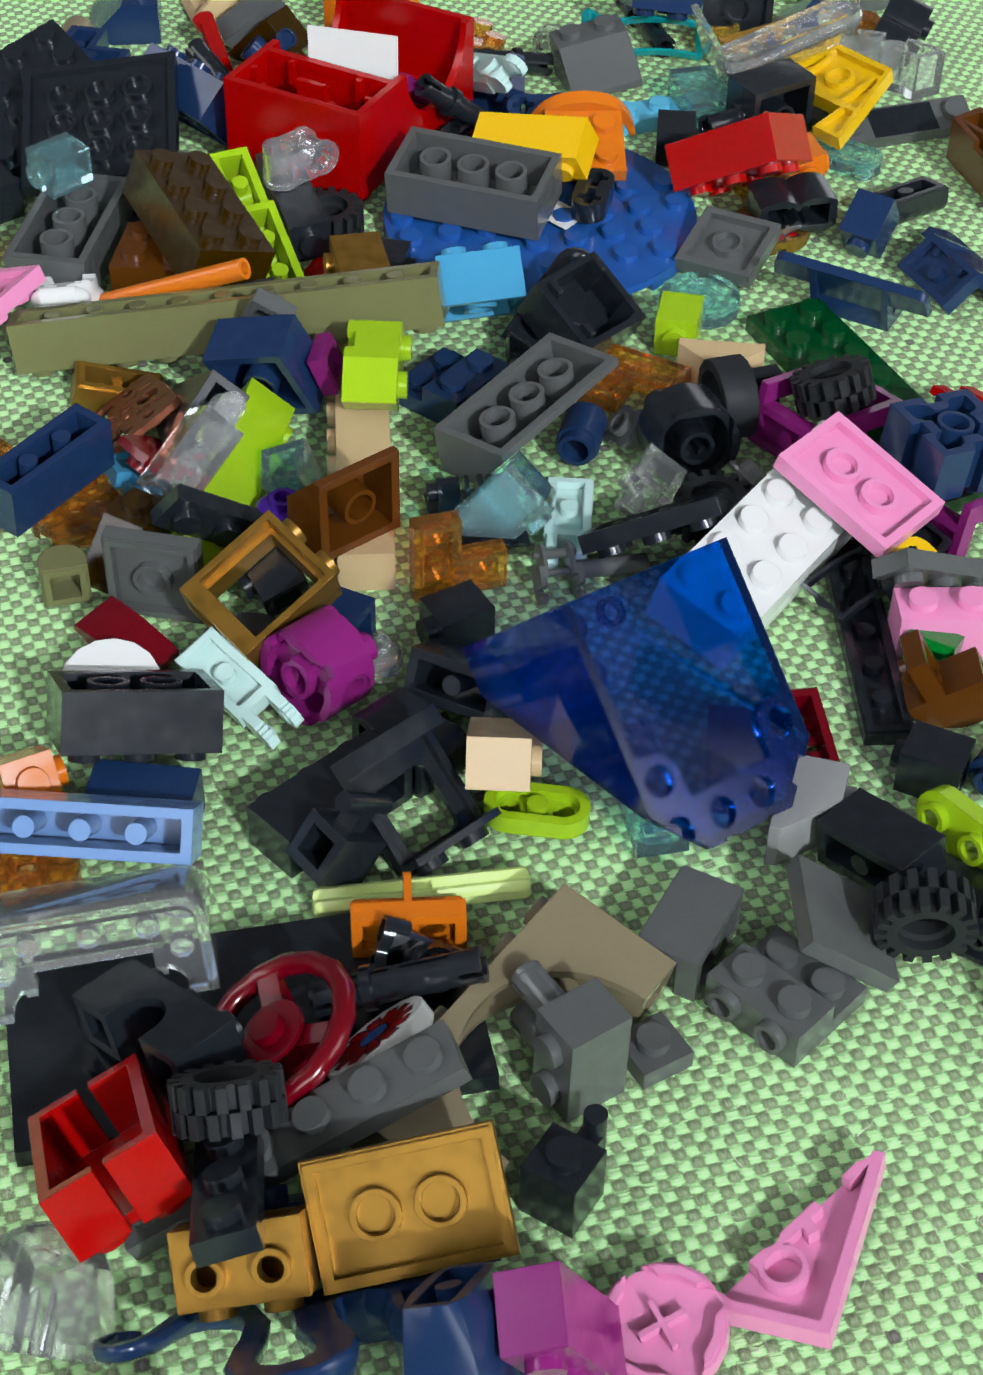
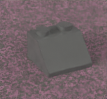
(595, 56)

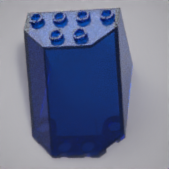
(659, 695)

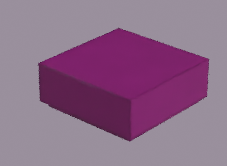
(326, 363)

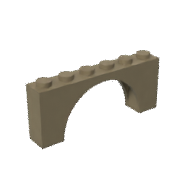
(574, 946)

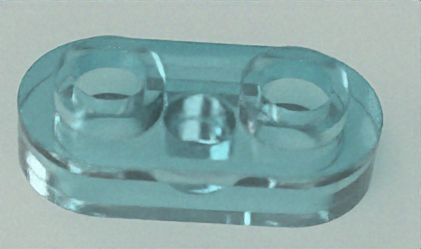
(855, 159)

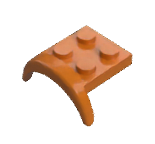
(607, 117)

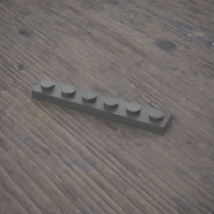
(341, 1115)

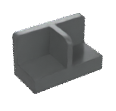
(694, 926)

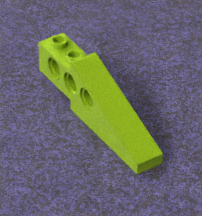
(243, 178)

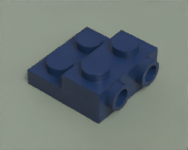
(448, 380)

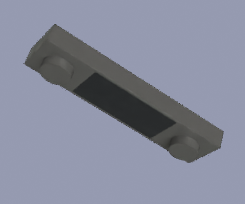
(910, 122)

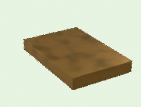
(408, 1207)

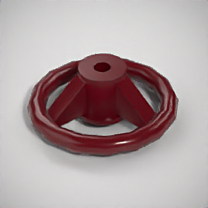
(279, 1026)

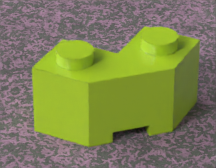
(374, 365)

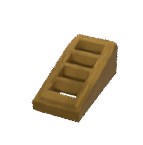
(99, 383)

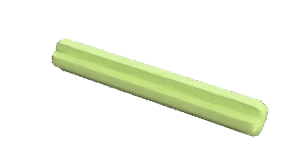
(474, 886)

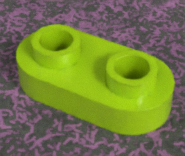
(542, 812)
(957, 818)

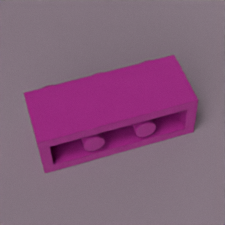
(556, 1323)

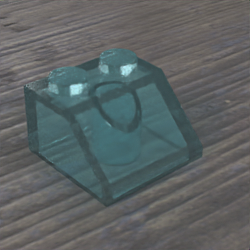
(508, 502)

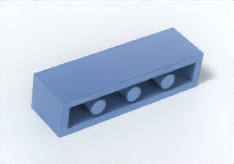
(100, 827)

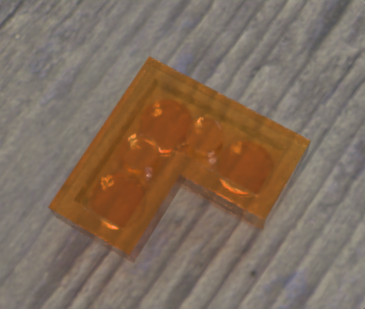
(635, 373)
(442, 561)

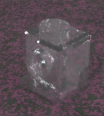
(649, 482)

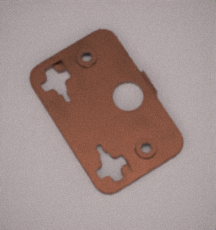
(133, 417)

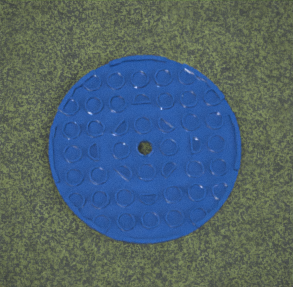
(634, 239)

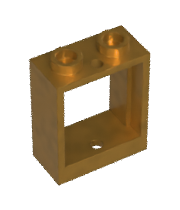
(240, 556)

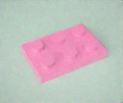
(859, 485)

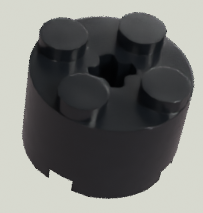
(689, 427)

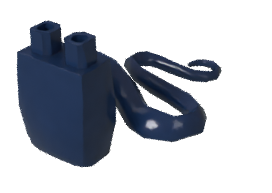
(435, 1319)

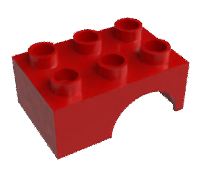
(354, 109)

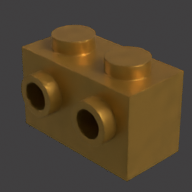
(275, 1276)

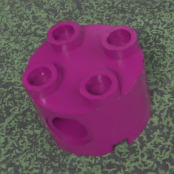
(320, 664)

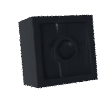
(582, 305)

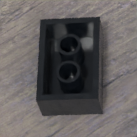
(134, 714)

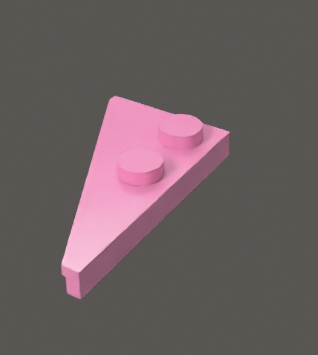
(805, 1277)

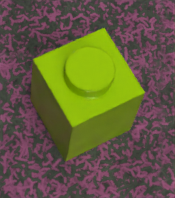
(676, 318)

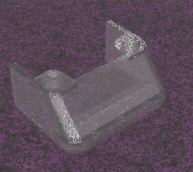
(791, 37)

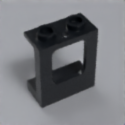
(394, 752)

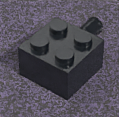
(772, 87)

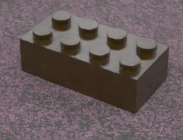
(194, 212)

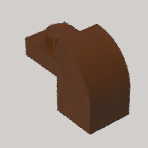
(941, 691)

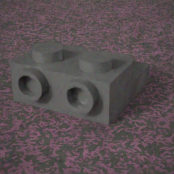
(781, 996)

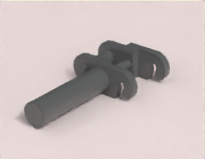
(579, 570)

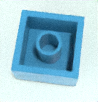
(482, 281)

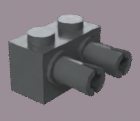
(575, 1038)

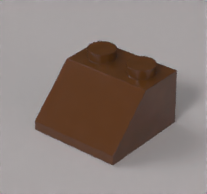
(349, 504)

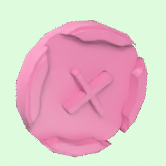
(671, 1321)

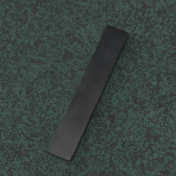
(868, 653)

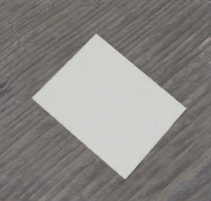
(355, 50)

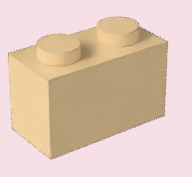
(501, 755)

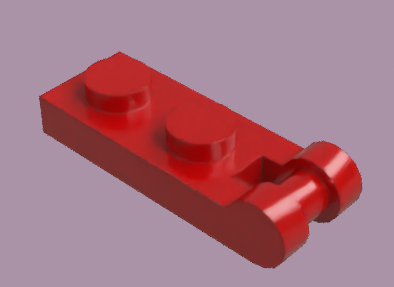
(206, 25)

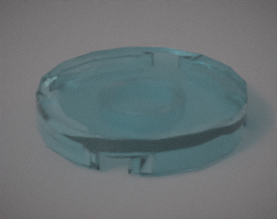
(719, 293)

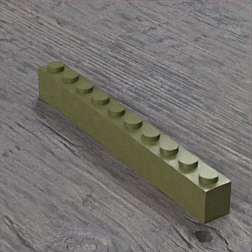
(183, 321)

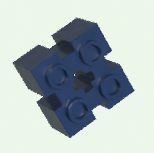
(939, 441)

